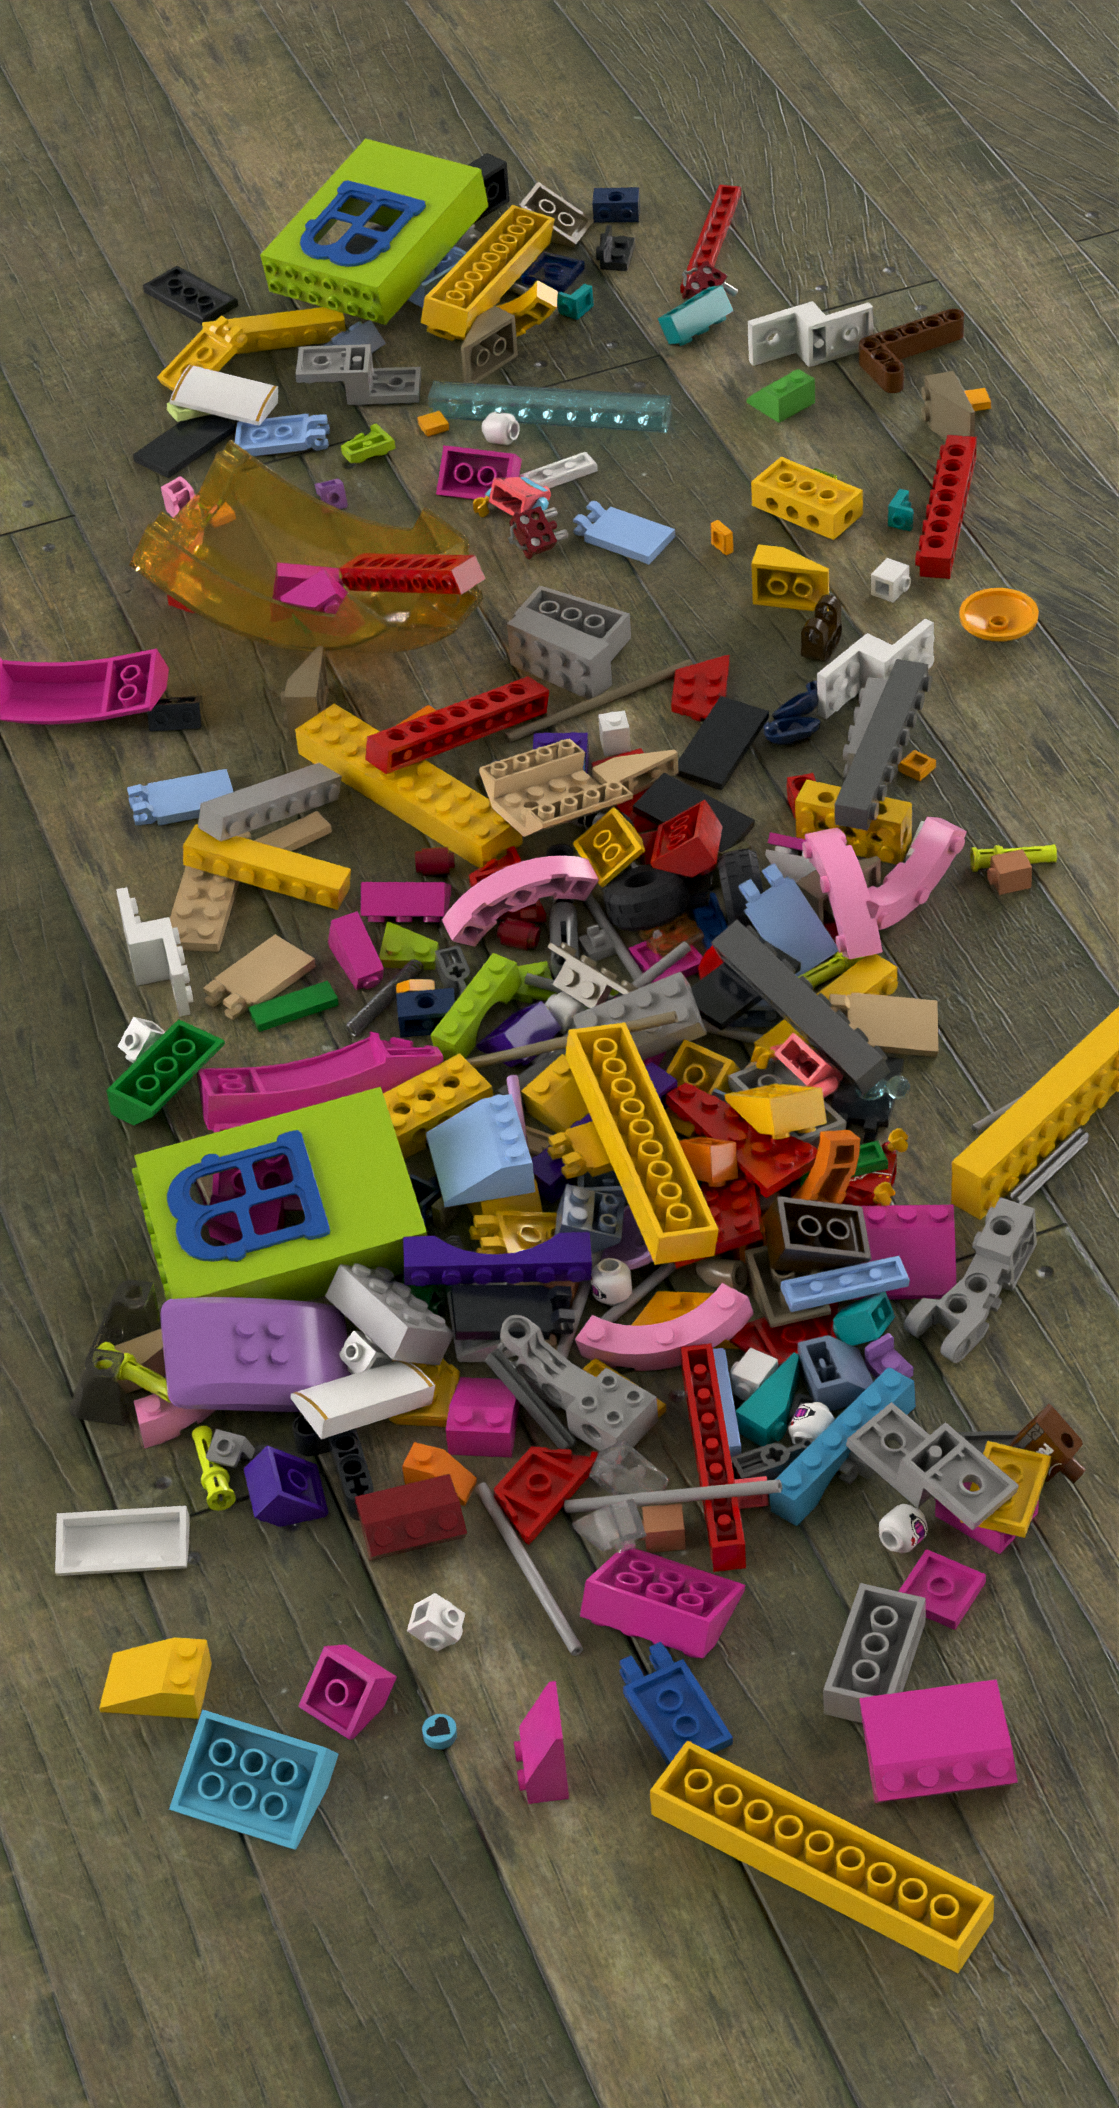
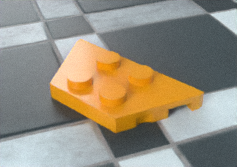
(671, 1305)

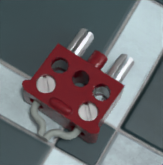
(705, 277)
(534, 531)

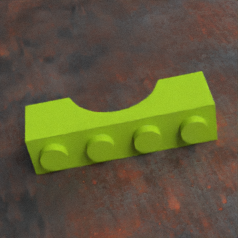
(493, 983)

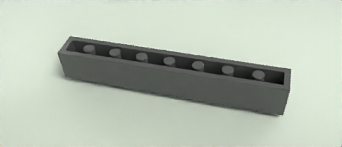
(882, 745)
(801, 1007)

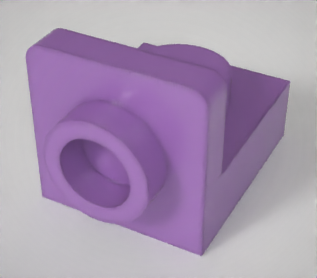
(332, 493)
(881, 1355)

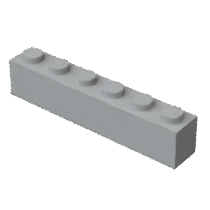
(269, 801)

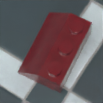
(410, 1517)

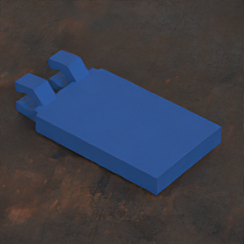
(672, 1705)

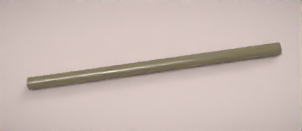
(594, 702)
(561, 1042)

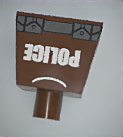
(1053, 1437)

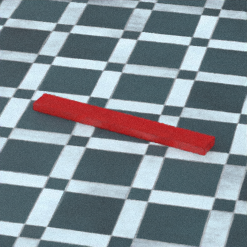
(714, 228)

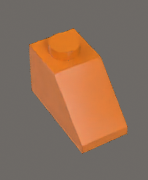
(711, 1159)
(430, 1462)

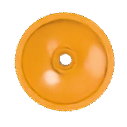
(998, 614)

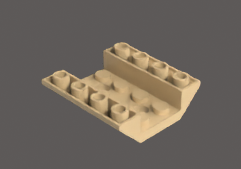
(547, 788)

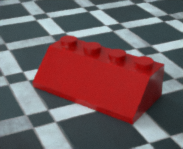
(688, 842)

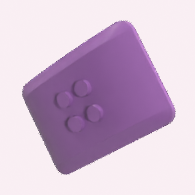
(249, 1351)

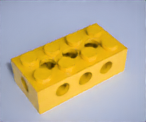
(807, 498)
(886, 837)
(432, 1099)

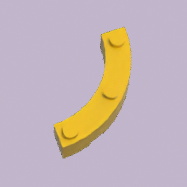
(528, 310)

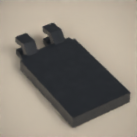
(867, 1112)
(483, 1309)

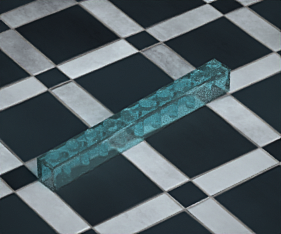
(553, 406)

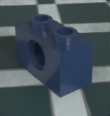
(616, 205)
(422, 1010)

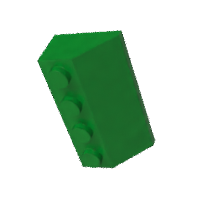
(161, 1072)

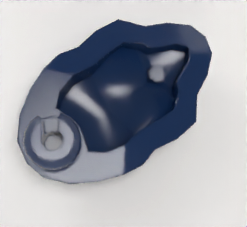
(800, 704)
(791, 729)

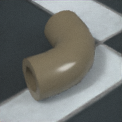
(719, 1270)

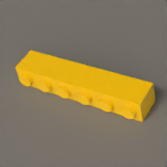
(288, 328)
(268, 867)
(867, 976)

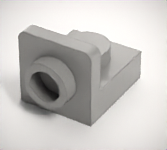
(229, 1448)

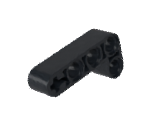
(346, 1456)

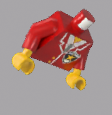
(878, 1186)

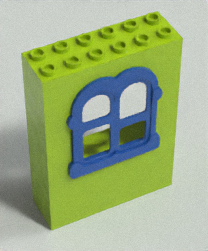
(415, 194)
(348, 1184)

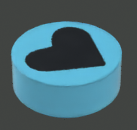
(439, 1731)

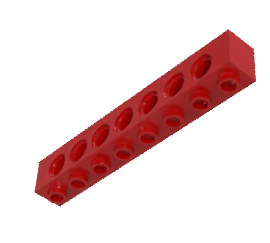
(946, 507)
(412, 573)
(456, 725)
(712, 1456)

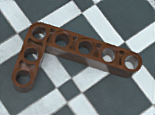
(882, 351)

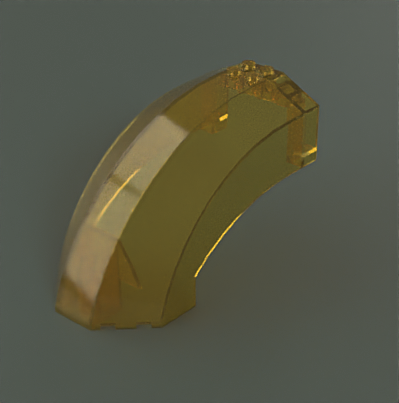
(246, 519)

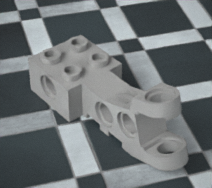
(998, 1264)
(597, 1408)

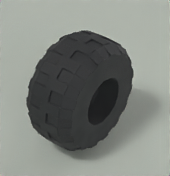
(734, 869)
(645, 898)

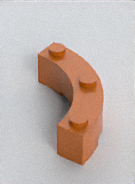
(828, 1177)

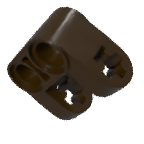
(823, 633)

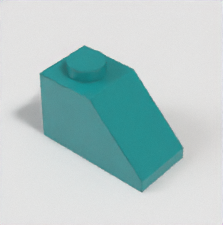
(864, 1319)

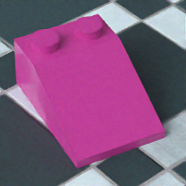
(482, 1418)
(542, 1750)

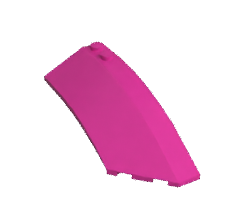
(81, 689)
(272, 1090)

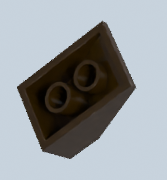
(814, 1235)

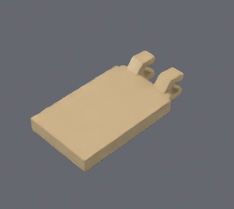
(258, 976)
(892, 1022)

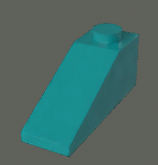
(766, 1412)

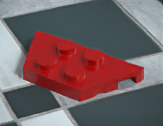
(700, 687)
(531, 913)
(783, 1340)
(540, 1486)

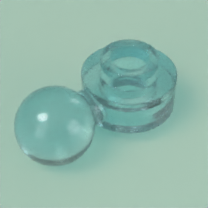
(897, 1087)

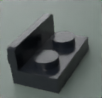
(614, 251)
(176, 713)

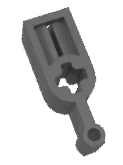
(453, 973)
(767, 1460)

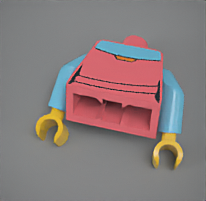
(513, 496)

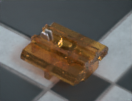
(670, 935)

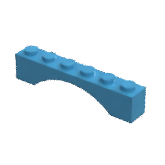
(814, 1468)

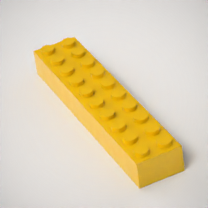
(487, 270)
(417, 793)
(1038, 1121)
(641, 1144)
(823, 1856)

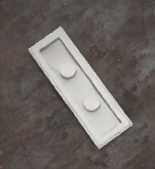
(563, 470)

